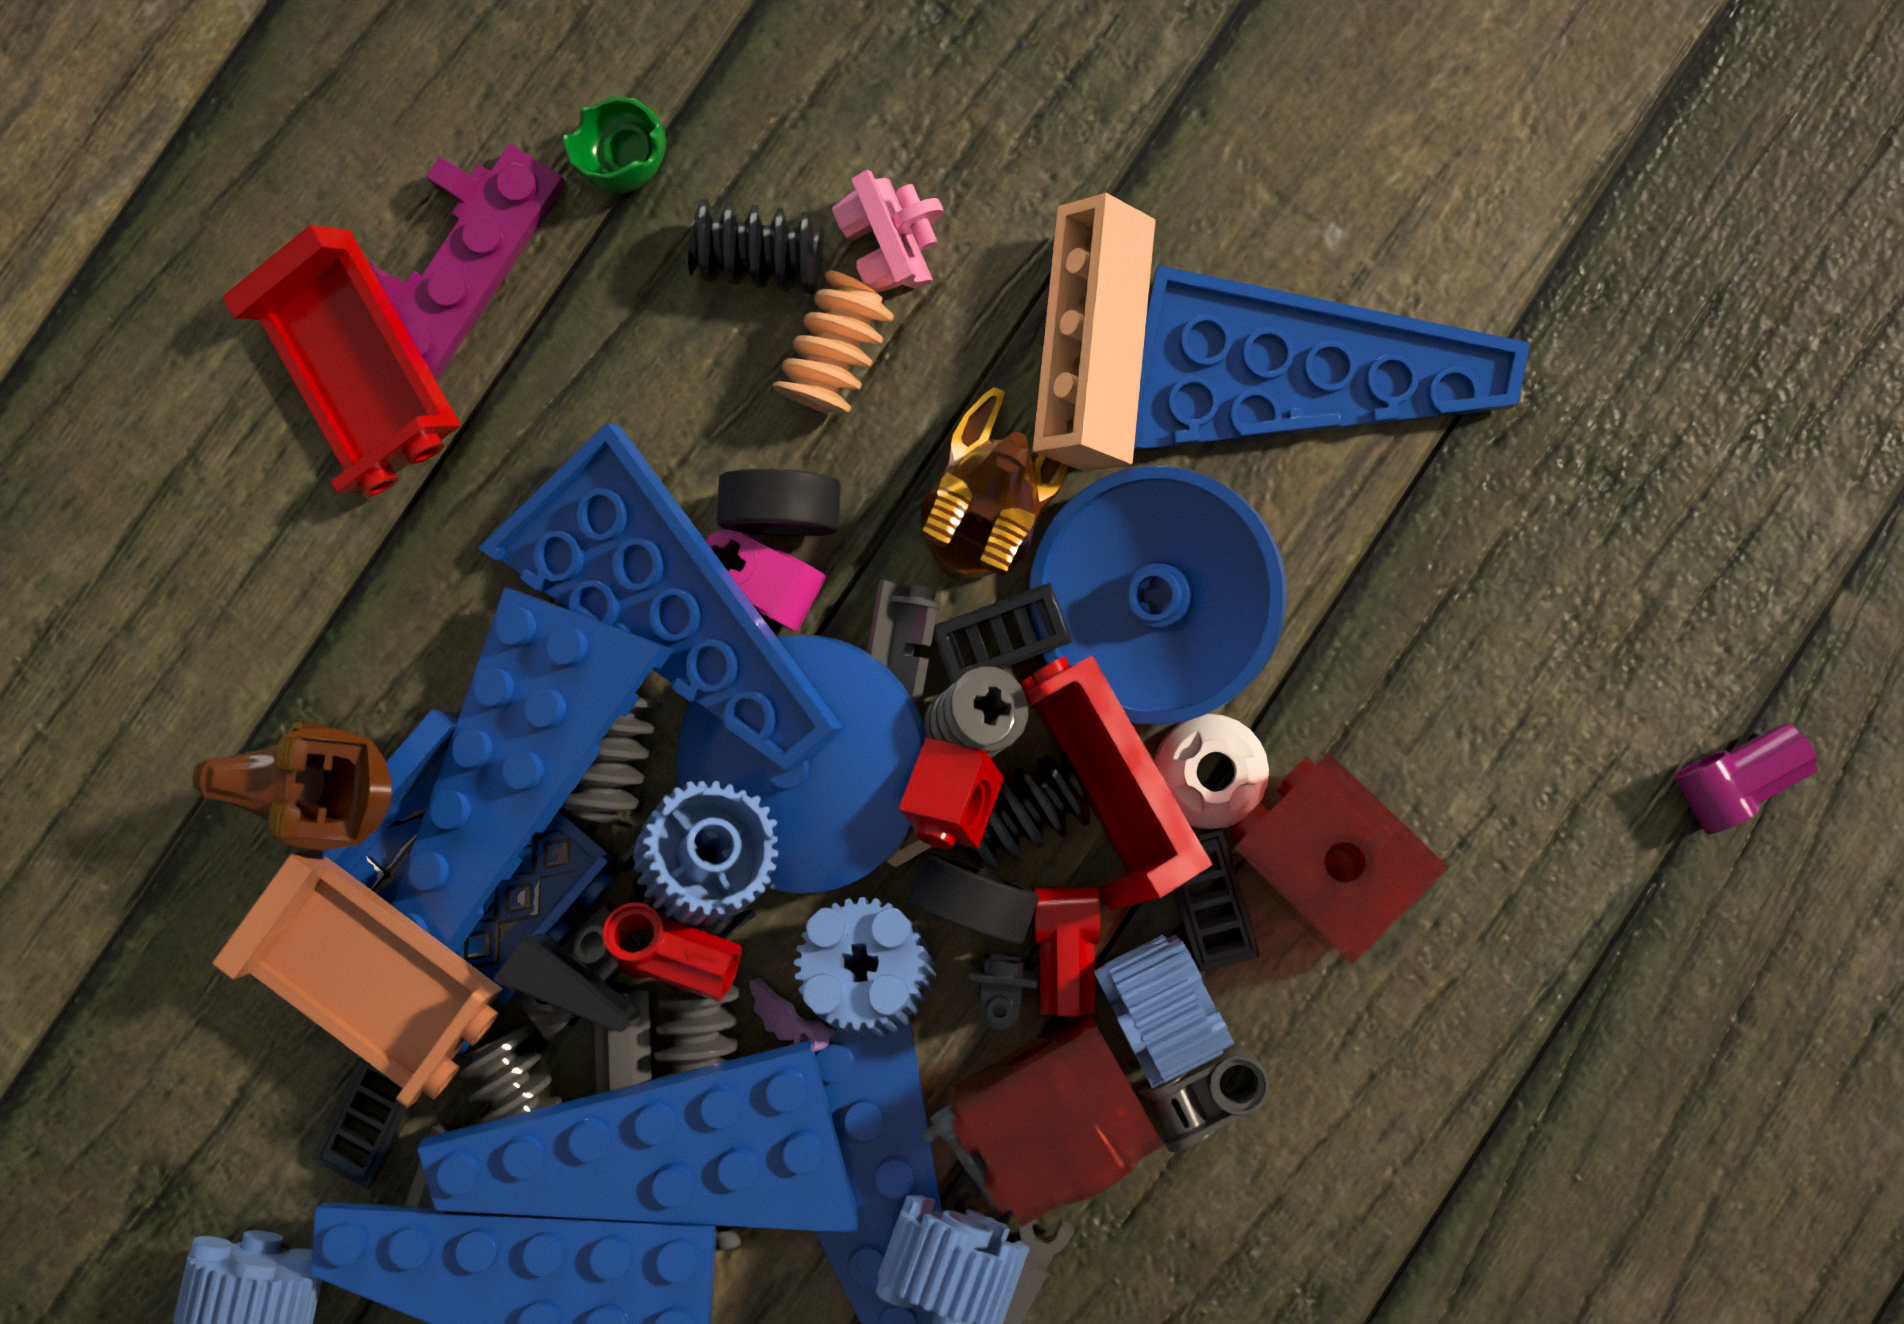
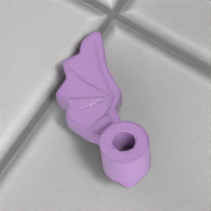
(781, 1018)

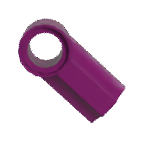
(1731, 784)

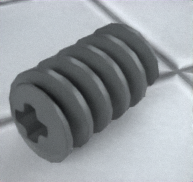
(979, 711)
(601, 788)
(696, 1030)
(506, 1077)

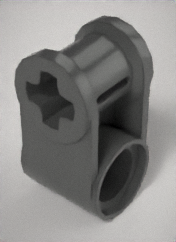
(1203, 1100)

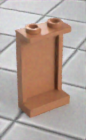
(363, 973)

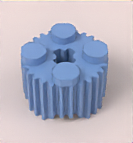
(713, 817)
(835, 946)
(1164, 1008)
(951, 1264)
(247, 1282)

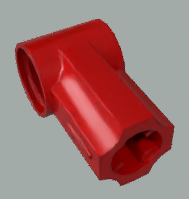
(1066, 931)
(675, 955)

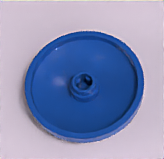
(1165, 589)
(843, 803)

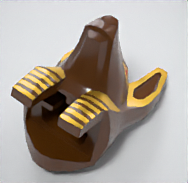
(987, 496)
(312, 787)

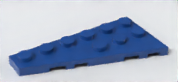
(1274, 362)
(626, 554)
(517, 752)
(879, 1126)
(696, 1147)
(516, 1266)

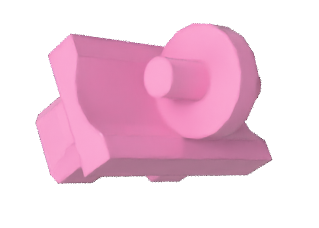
(877, 209)

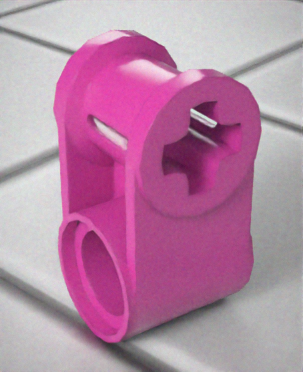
(771, 579)

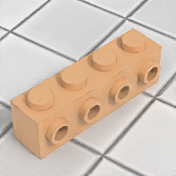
(1094, 334)

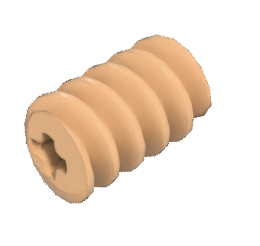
(834, 344)

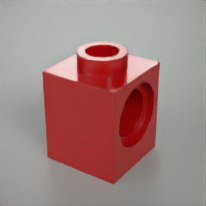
(951, 794)

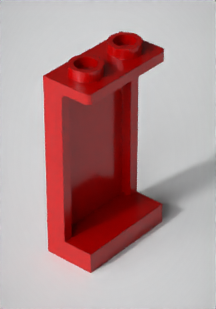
(347, 357)
(1117, 781)

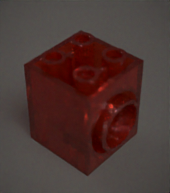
(1333, 811)
(1053, 1121)

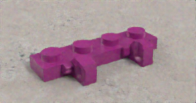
(495, 222)

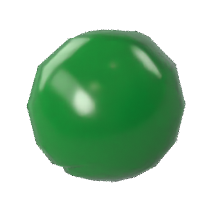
(616, 145)

